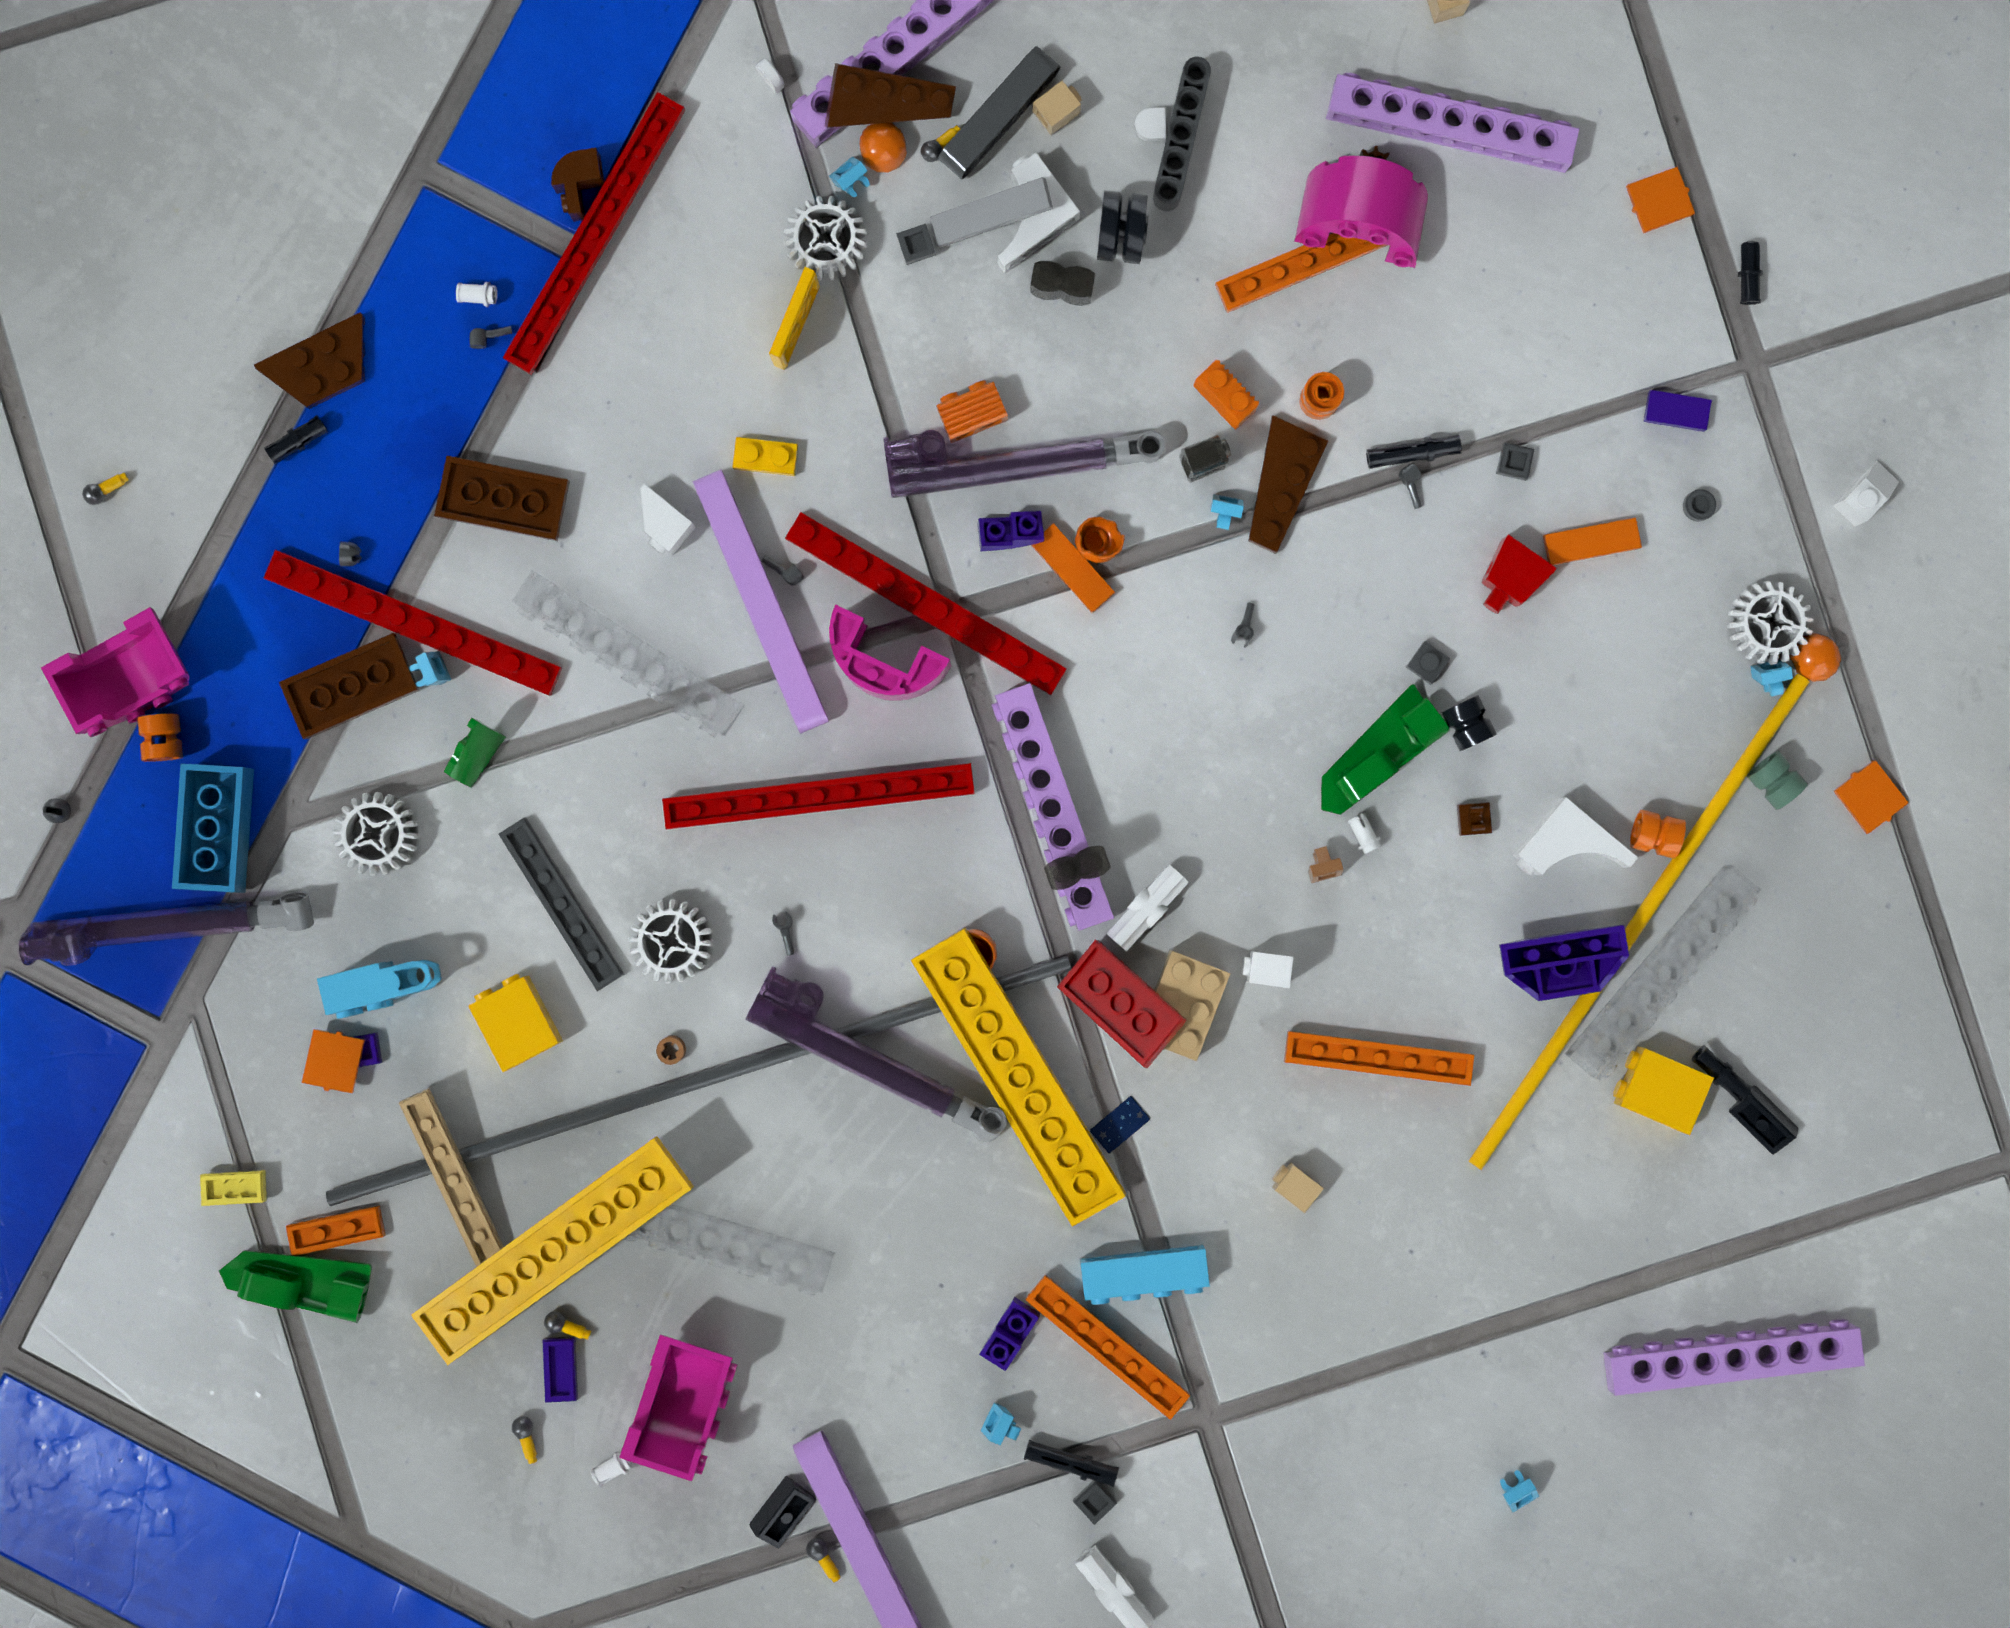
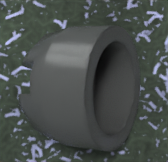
(349, 554)
(56, 803)

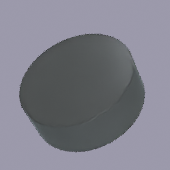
(1699, 505)

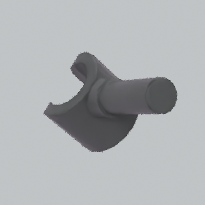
(479, 336)
(1408, 476)
(791, 575)
(1244, 628)
(785, 933)

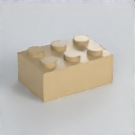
(1195, 993)

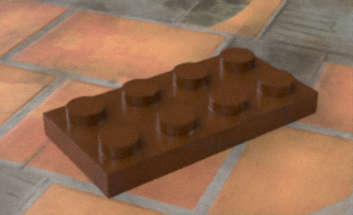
(502, 498)
(349, 686)

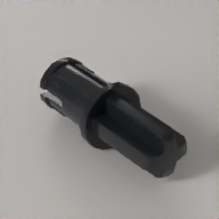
(1750, 273)

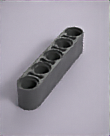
(999, 112)
(1186, 120)

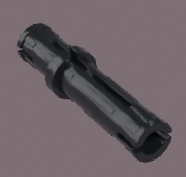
(1420, 450)
(1071, 1463)

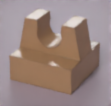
(1324, 867)

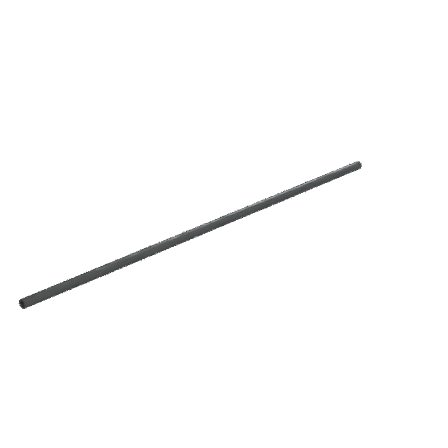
(674, 1088)

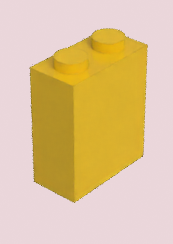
(514, 1022)
(1662, 1090)

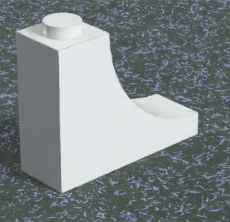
(1043, 227)
(1566, 833)

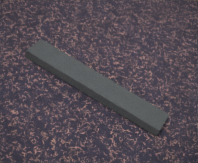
(561, 904)

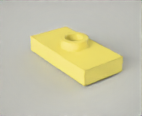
(233, 1188)

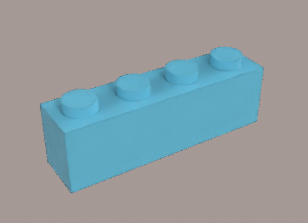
(1144, 1273)

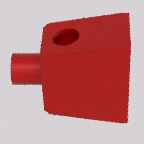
(1514, 574)

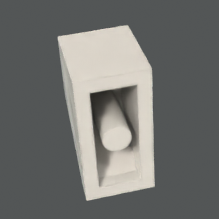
(1866, 494)
(663, 522)
(1268, 969)

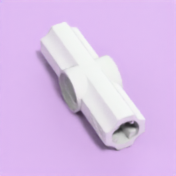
(1147, 907)
(1113, 1589)

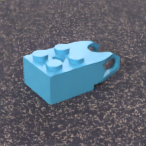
(374, 986)

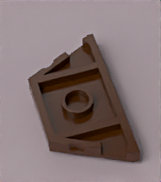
(320, 364)

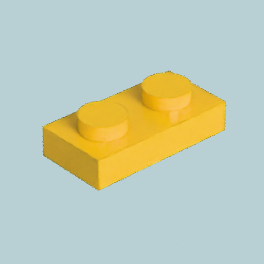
(765, 456)

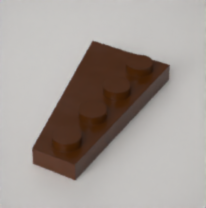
(878, 97)
(1285, 475)

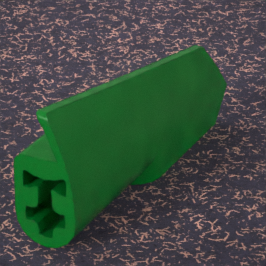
(1385, 746)
(301, 1282)

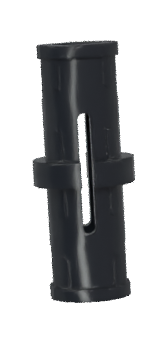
(296, 439)
(1722, 1073)

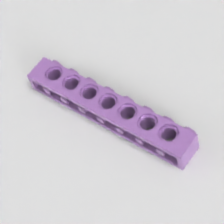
(876, 51)
(1436, 130)
(1023, 700)
(1844, 1352)

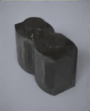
(1054, 281)
(1204, 458)
(1084, 865)

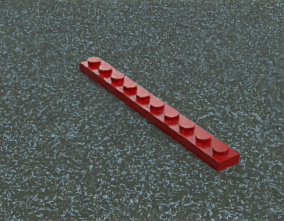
(594, 233)
(925, 603)
(412, 623)
(818, 796)

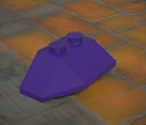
(1565, 962)

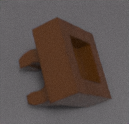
(1474, 819)

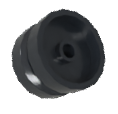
(1123, 227)

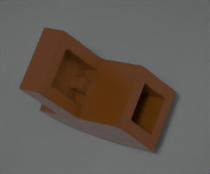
(575, 173)

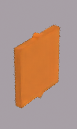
(1660, 200)
(1871, 797)
(333, 1061)

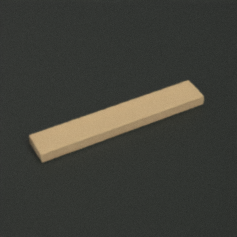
(451, 1175)

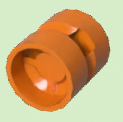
(1321, 395)
(156, 727)
(1659, 834)

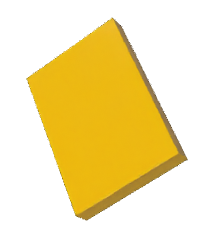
(794, 318)

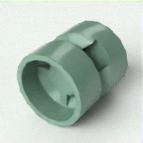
(1779, 783)

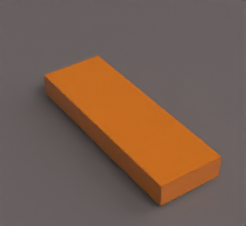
(1592, 541)
(1073, 569)
(335, 1230)

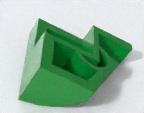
(473, 753)

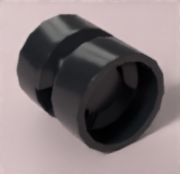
(1469, 723)

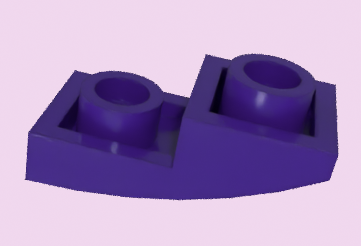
(1010, 532)
(1009, 1334)

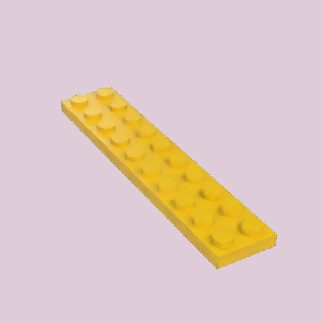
(1018, 1077)
(552, 1250)

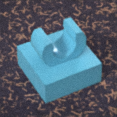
(849, 173)
(1226, 508)
(432, 669)
(1772, 676)
(1000, 1424)
(1519, 1495)

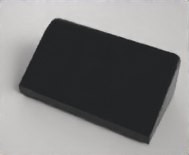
(1764, 1120)
(781, 1512)

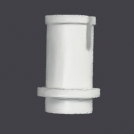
(475, 293)
(1364, 833)
(610, 1469)

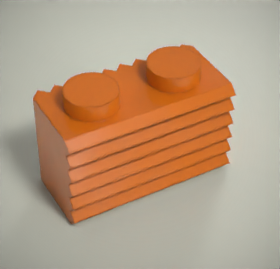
(1226, 394)
(971, 411)

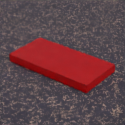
(1121, 1003)

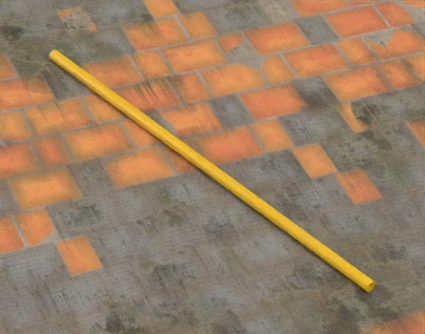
(1642, 916)

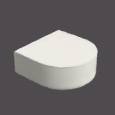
(770, 75)
(1151, 124)

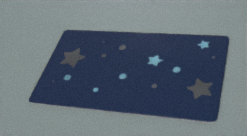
(1119, 1124)

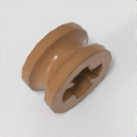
(679, 1054)

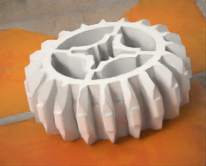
(834, 228)
(1778, 599)
(368, 823)
(665, 954)

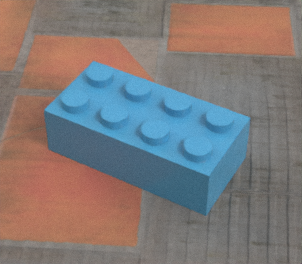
(212, 828)

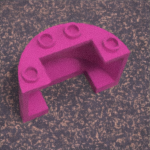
(1364, 201)
(118, 676)
(877, 677)
(679, 1408)

